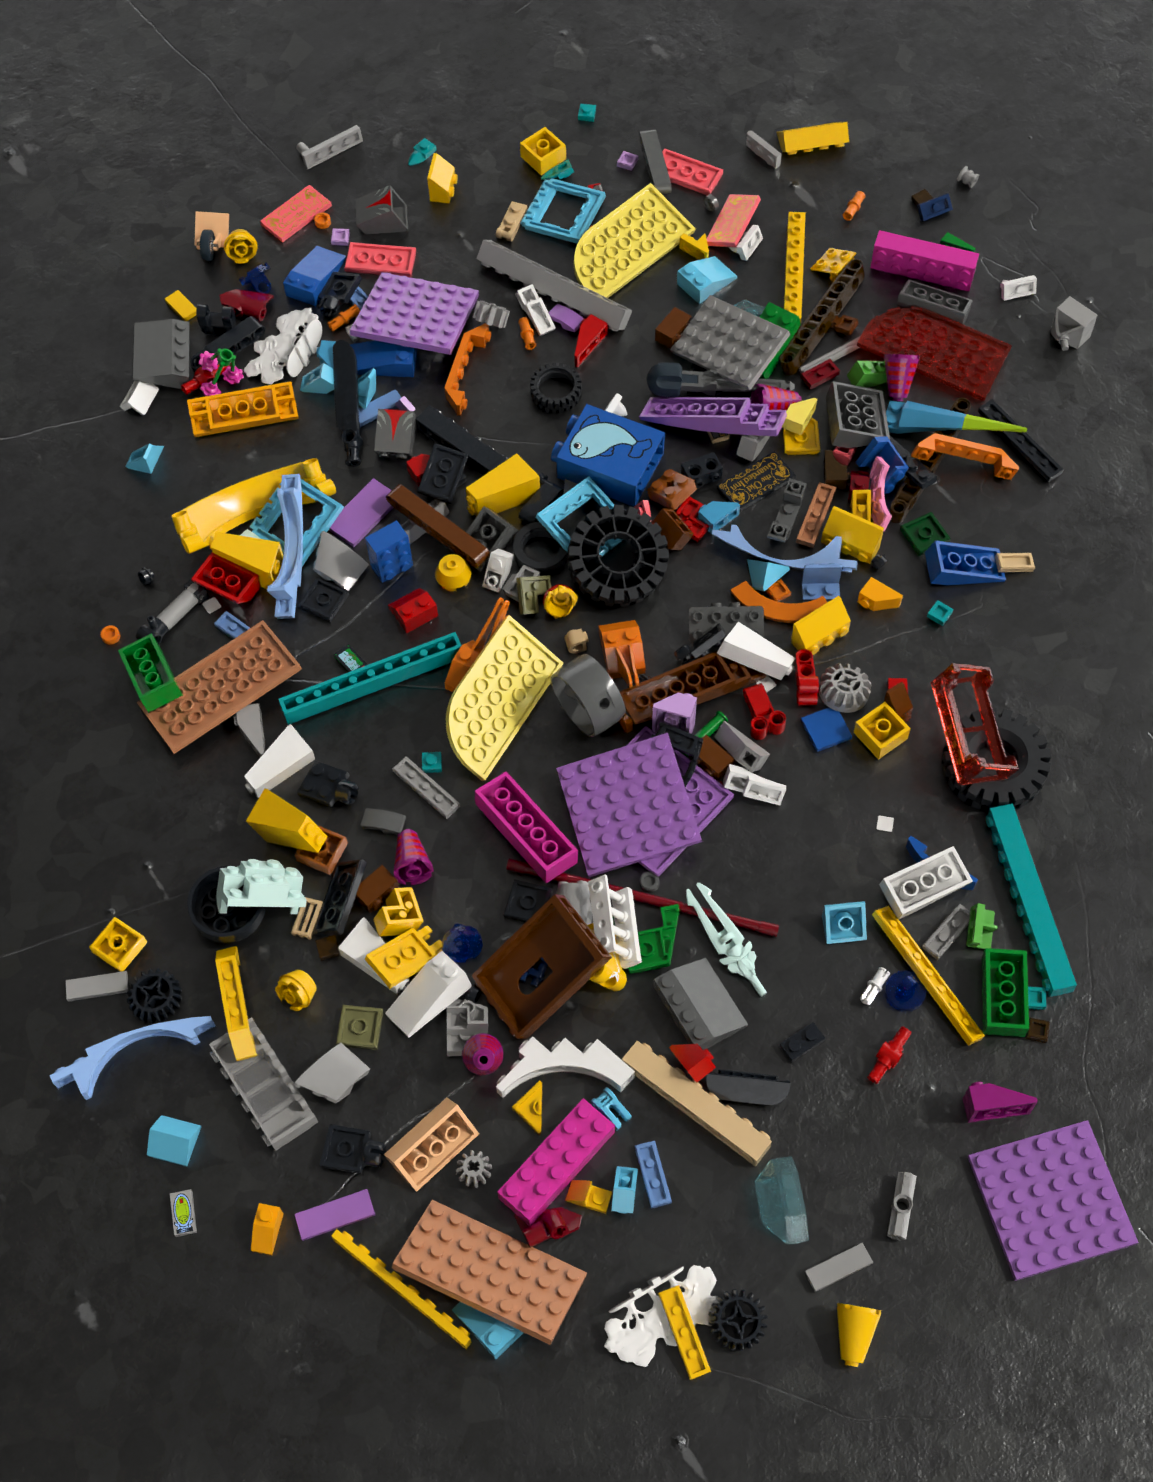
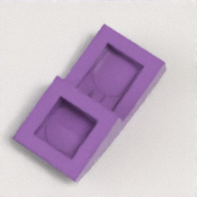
(568, 318)

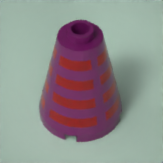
(900, 374)
(773, 396)
(411, 859)
(482, 1045)

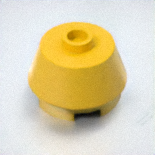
(240, 246)
(452, 572)
(296, 989)

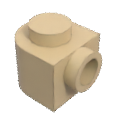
(576, 641)

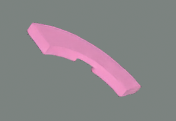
(880, 513)

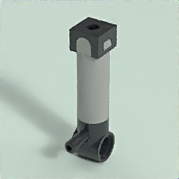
(174, 611)

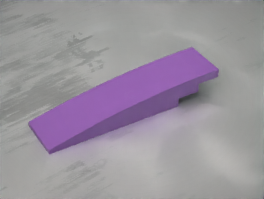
(715, 415)

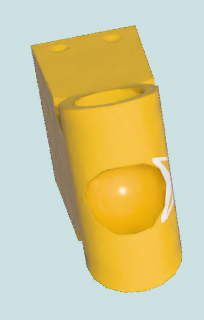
(611, 974)

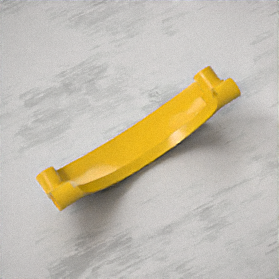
(241, 503)

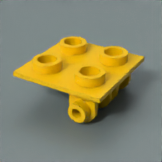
(833, 262)

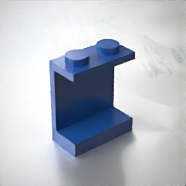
(884, 448)

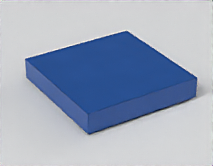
(826, 729)

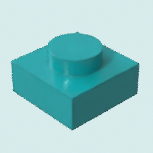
(587, 112)
(940, 613)
(431, 762)
(1037, 997)

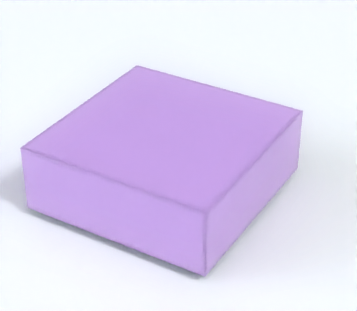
(627, 160)
(340, 237)
(404, 404)

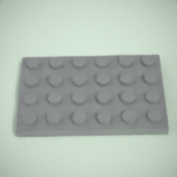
(730, 342)

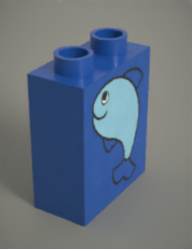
(611, 451)

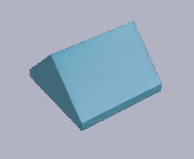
(844, 922)
(172, 1140)

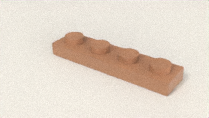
(816, 515)

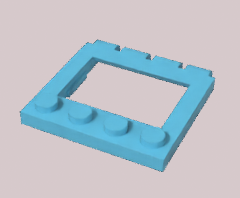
(542, 200)
(567, 504)
(312, 537)

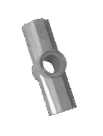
(900, 1218)

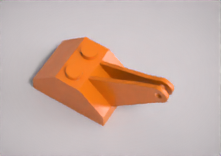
(622, 650)
(469, 651)

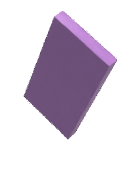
(362, 513)

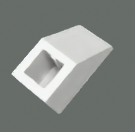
(498, 569)

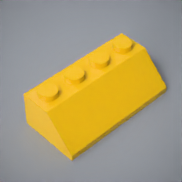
(813, 136)

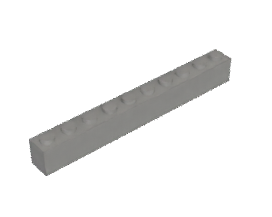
(553, 284)

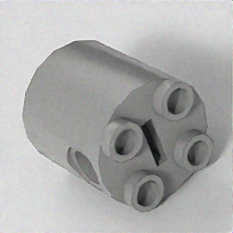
(579, 897)

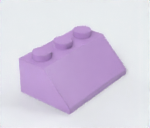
(676, 711)

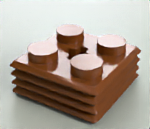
(671, 489)
(326, 859)

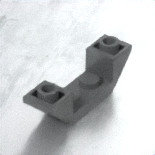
(793, 496)

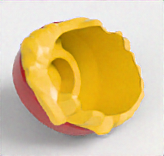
(559, 600)

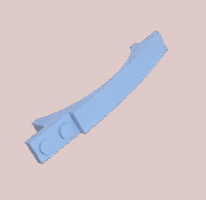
(827, 555)
(289, 578)
(87, 1069)

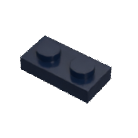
(934, 207)

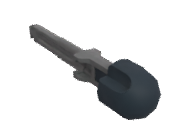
(669, 379)

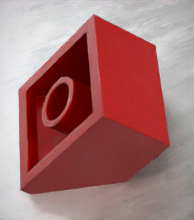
(414, 609)

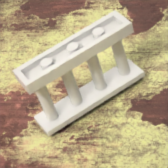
(624, 918)

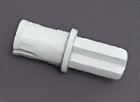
(874, 986)

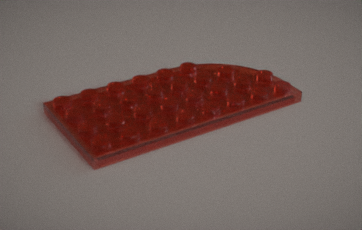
(945, 348)

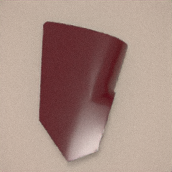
(246, 303)
(551, 1223)

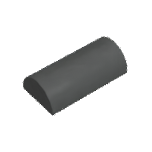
(935, 300)

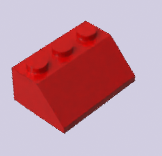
(227, 579)

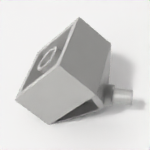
(1072, 324)

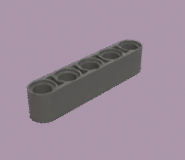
(655, 161)

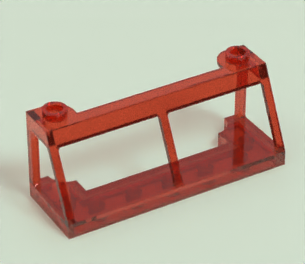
(968, 764)

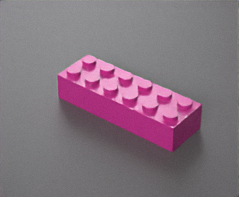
(924, 260)
(526, 827)
(556, 1162)

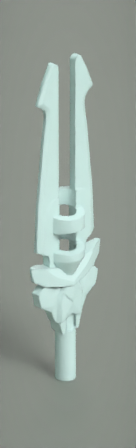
(738, 958)

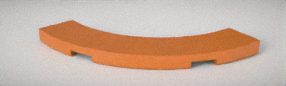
(775, 610)

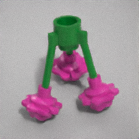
(224, 358)

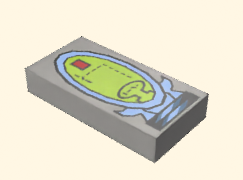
(183, 1213)

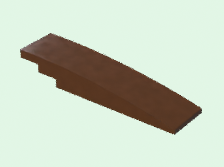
(702, 678)

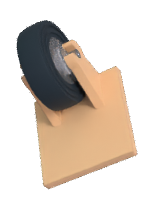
(210, 232)

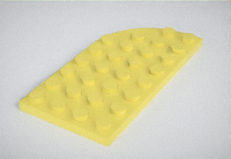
(628, 241)
(497, 696)

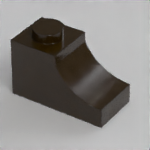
(834, 472)

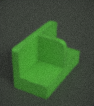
(980, 927)

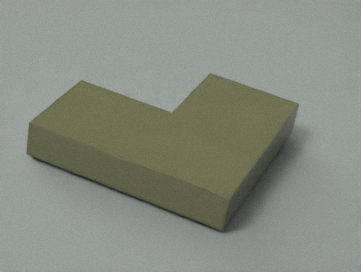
(528, 589)

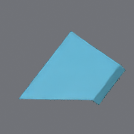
(366, 388)
(144, 458)
(765, 573)

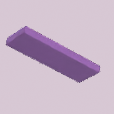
(334, 1214)

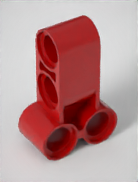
(806, 679)
(762, 713)

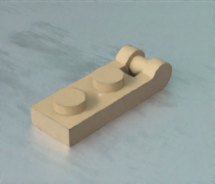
(511, 221)

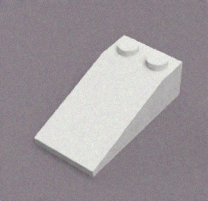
(925, 882)
(428, 994)

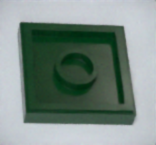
(923, 532)

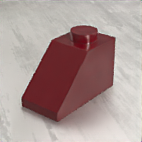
(858, 481)

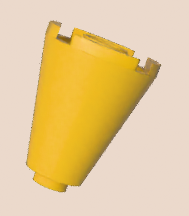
(856, 1331)

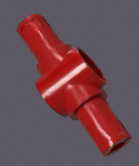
(200, 376)
(889, 1055)

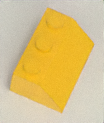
(858, 535)
(821, 626)

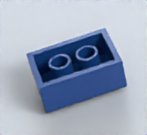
(389, 551)

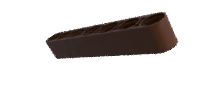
(438, 526)

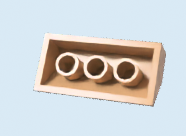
(431, 1144)

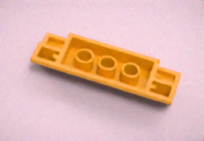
(242, 409)

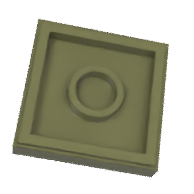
(360, 1027)

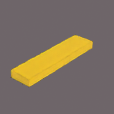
(684, 1332)

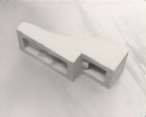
(535, 310)
(753, 786)

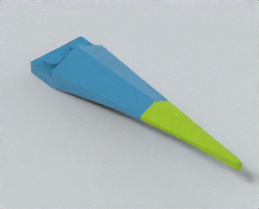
(918, 417)

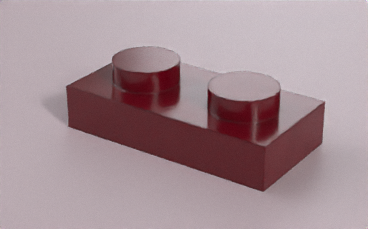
(820, 374)

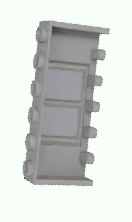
(265, 1090)

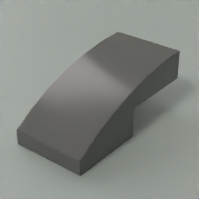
(383, 820)

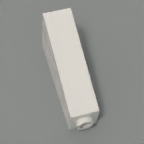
(756, 652)
(279, 762)
(361, 942)

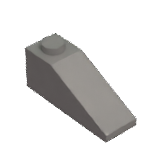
(251, 726)

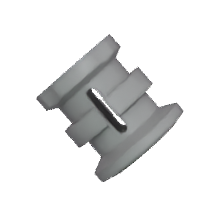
(968, 177)

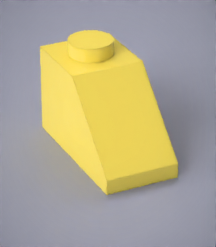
(799, 415)

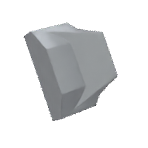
(511, 585)

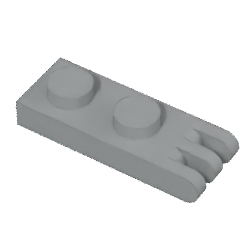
(763, 149)

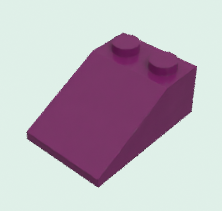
(995, 1102)

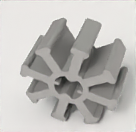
(491, 314)

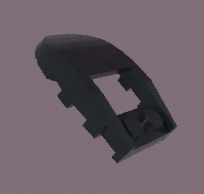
(685, 743)

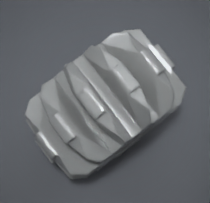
(477, 1162)

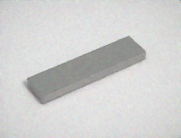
(426, 787)

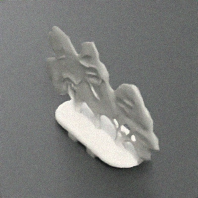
(277, 348)
(639, 1343)

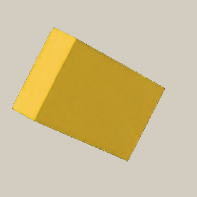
(181, 305)

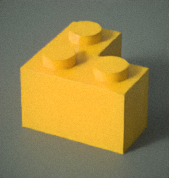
(399, 914)

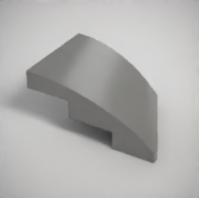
(338, 562)
(463, 1022)
(333, 1074)

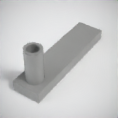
(330, 147)

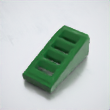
(952, 241)

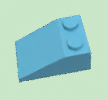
(704, 278)
(489, 1331)

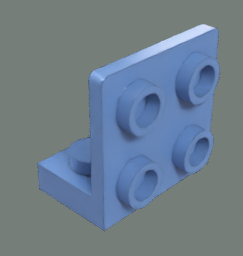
(821, 581)

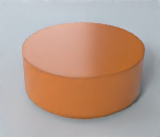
(322, 220)
(110, 635)

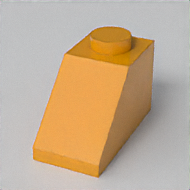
(878, 596)
(266, 1228)

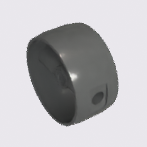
(588, 695)

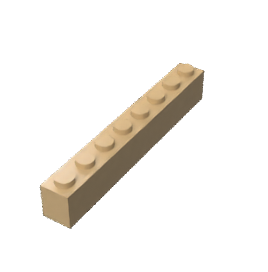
(697, 1104)

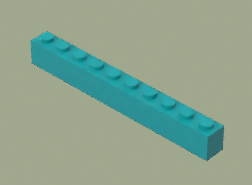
(369, 678)
(1031, 901)

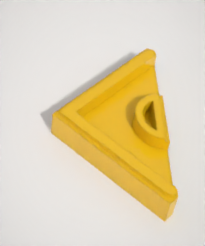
(530, 1107)

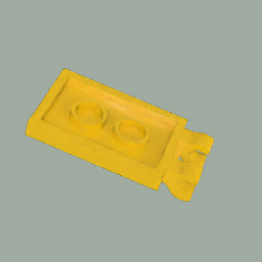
(403, 956)

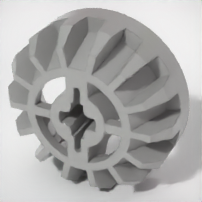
(847, 693)

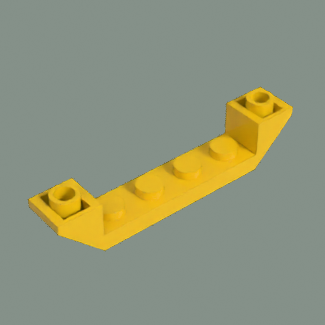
(234, 1004)

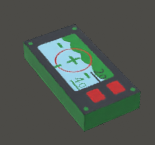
(349, 658)

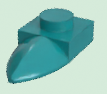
(421, 152)
(561, 170)

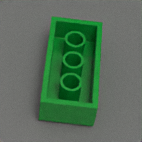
(785, 320)
(150, 673)
(1005, 992)

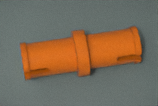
(853, 205)
(343, 318)
(527, 333)

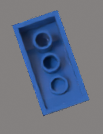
(312, 274)
(385, 358)
(962, 564)

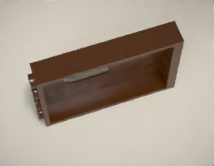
(566, 946)

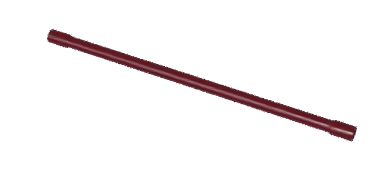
(760, 926)

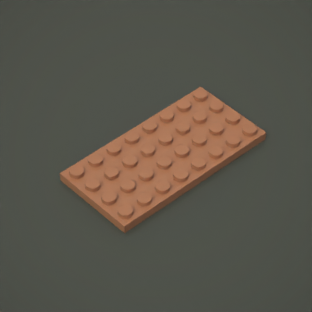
(223, 685)
(490, 1271)

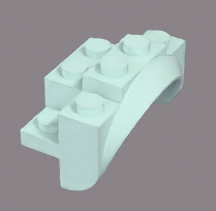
(264, 886)

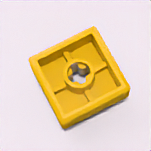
(119, 933)

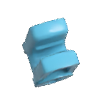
(609, 1100)

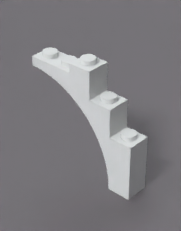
(565, 1057)

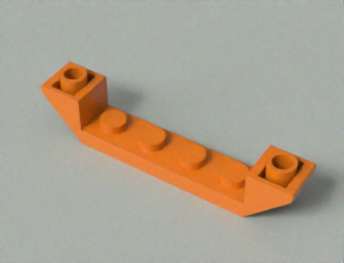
(476, 337)
(1003, 465)

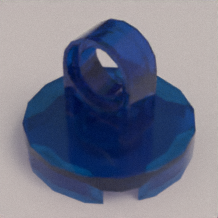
(256, 277)
(462, 943)
(905, 991)

